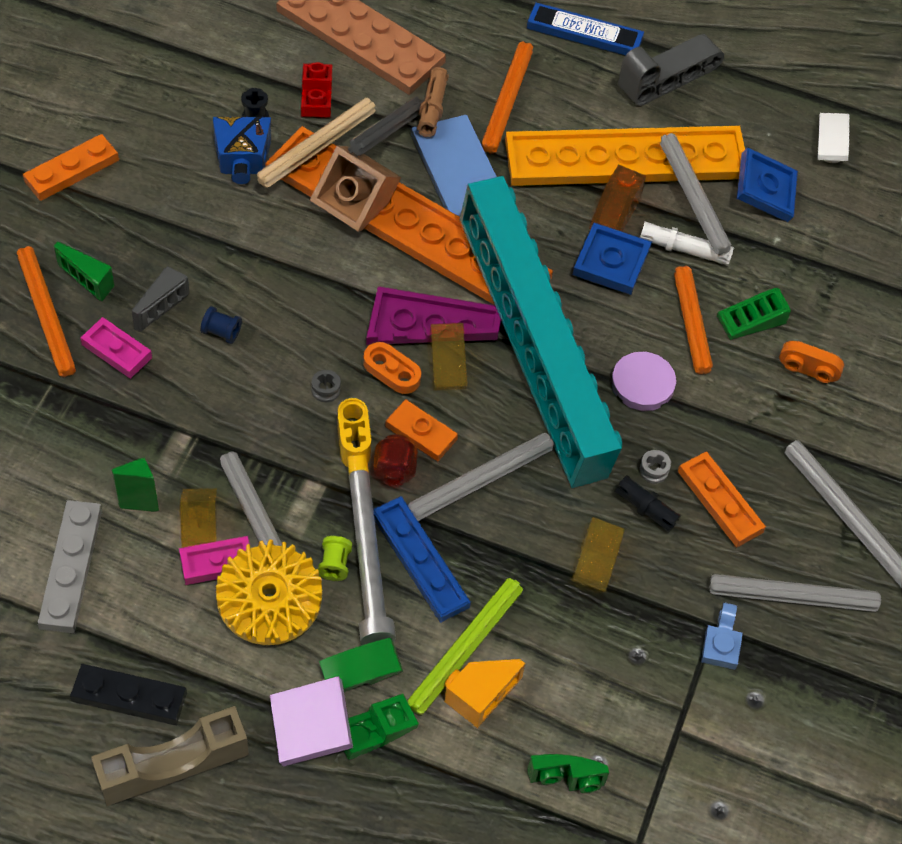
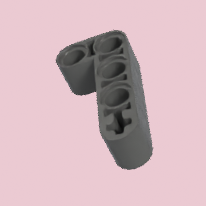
(651, 78)

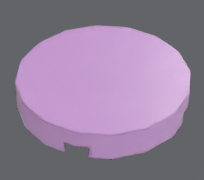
(643, 381)

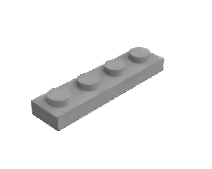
(70, 567)

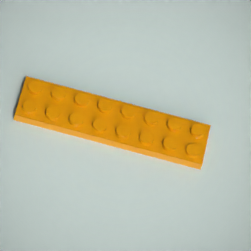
(595, 153)

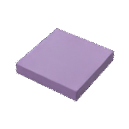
(311, 721)

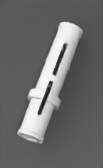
(683, 242)

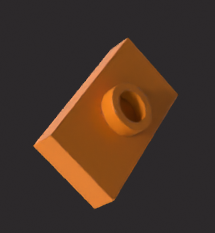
(422, 430)

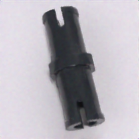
(647, 503)

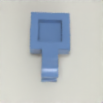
(720, 642)

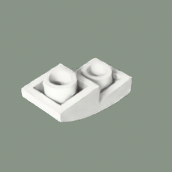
(833, 137)

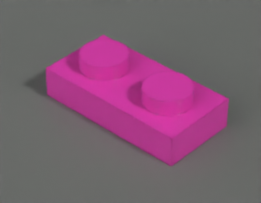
(116, 347)
(206, 560)

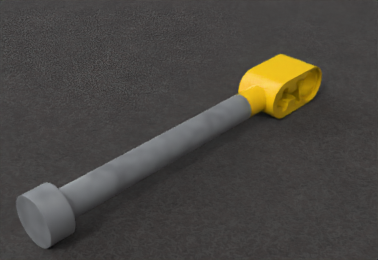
(376, 624)

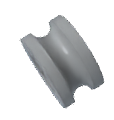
(649, 459)

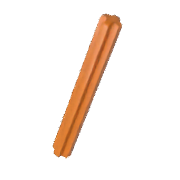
(507, 97)
(46, 312)

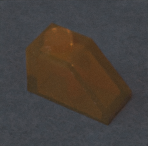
(619, 198)

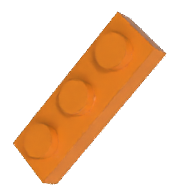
(70, 167)
(721, 499)

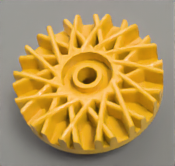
(269, 571)

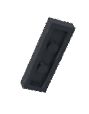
(128, 694)

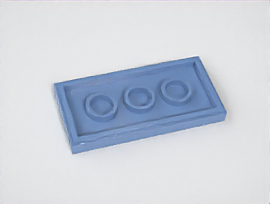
(453, 160)

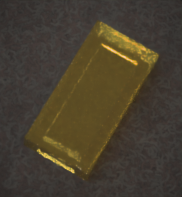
(448, 356)

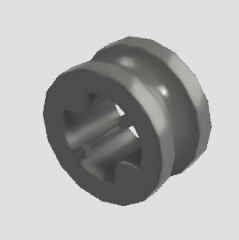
(325, 395)

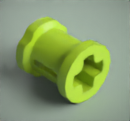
(335, 558)

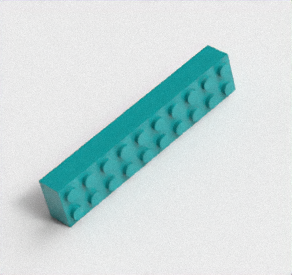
(540, 333)

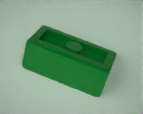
(135, 486)

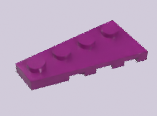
(408, 315)

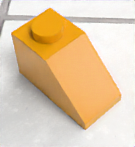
(482, 687)

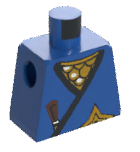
(242, 145)

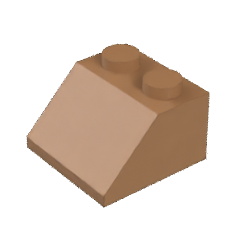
(354, 188)

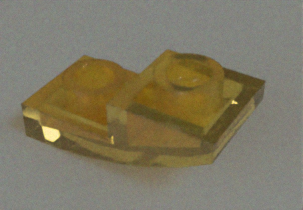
(598, 554)

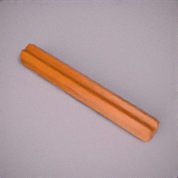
(693, 320)

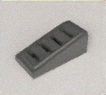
(162, 296)

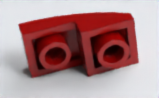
(316, 90)

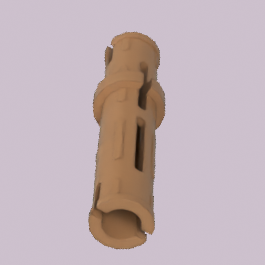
(431, 109)

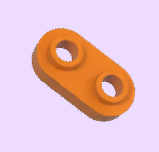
(811, 361)
(395, 367)

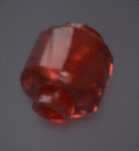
(395, 460)

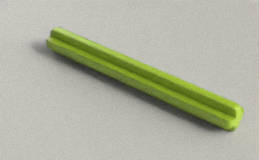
(464, 646)

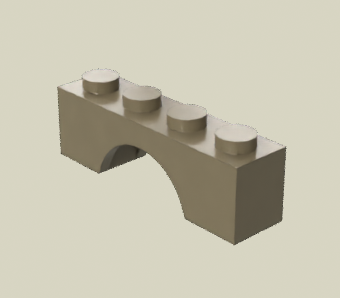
(136, 770)

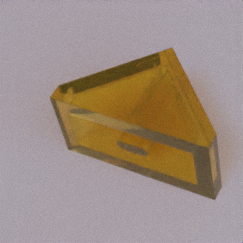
(198, 516)

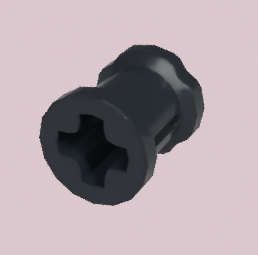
(254, 102)

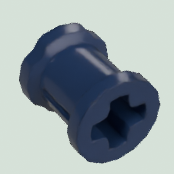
(221, 325)

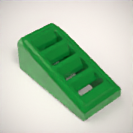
(86, 270)
(773, 306)

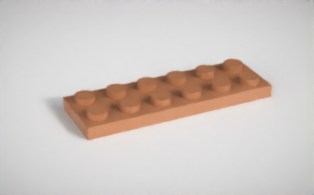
(367, 39)

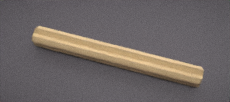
(315, 142)

